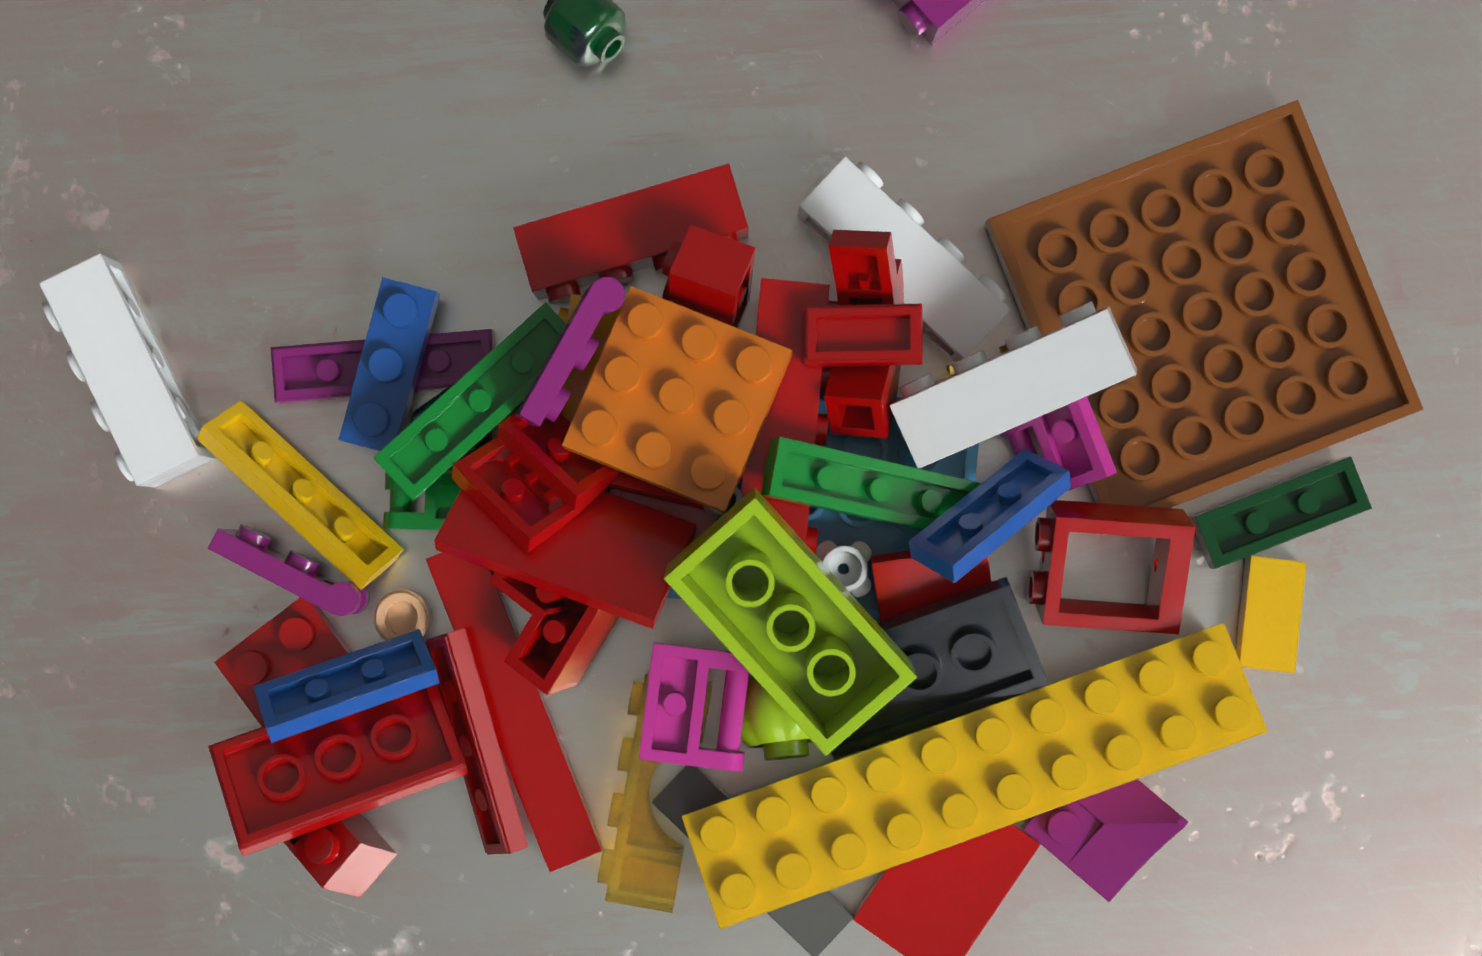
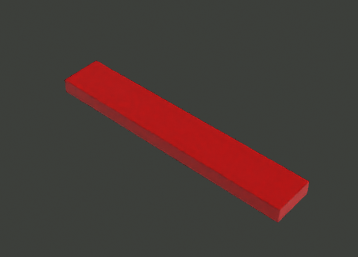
(518, 715)

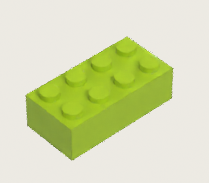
(790, 621)

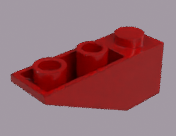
(343, 855)

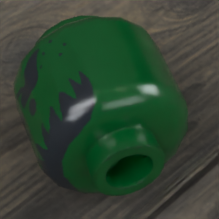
(585, 29)

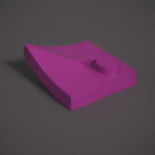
(1107, 834)

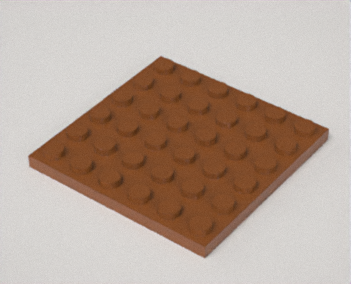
(1232, 299)

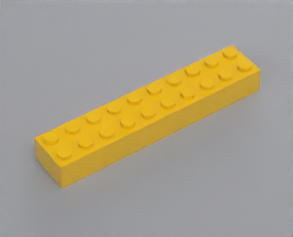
(972, 775)

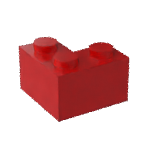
(710, 275)
(557, 638)

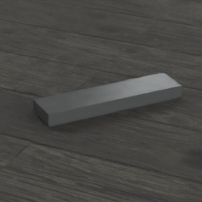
(809, 921)

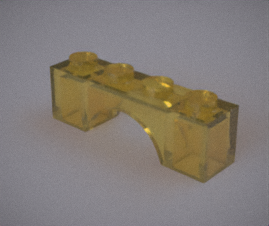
(645, 858)

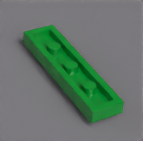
(471, 405)
(859, 484)

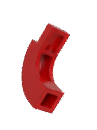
(863, 275)

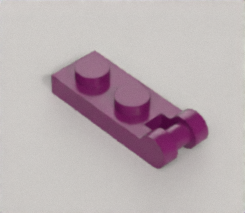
(571, 350)
(292, 572)

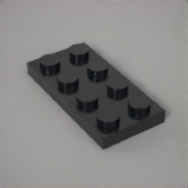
(964, 657)

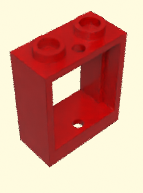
(1168, 575)

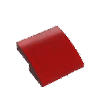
(531, 479)

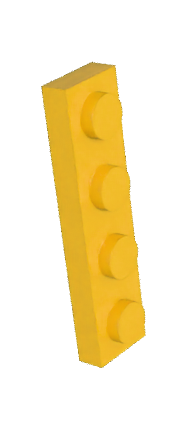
(300, 494)

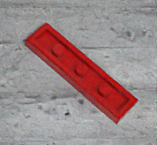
(473, 727)

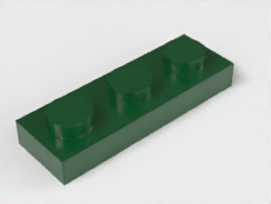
(1280, 512)

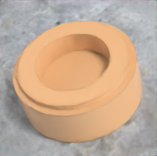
(402, 613)

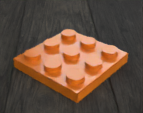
(677, 399)

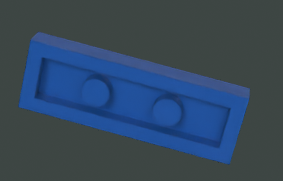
(389, 364)
(989, 515)
(345, 685)

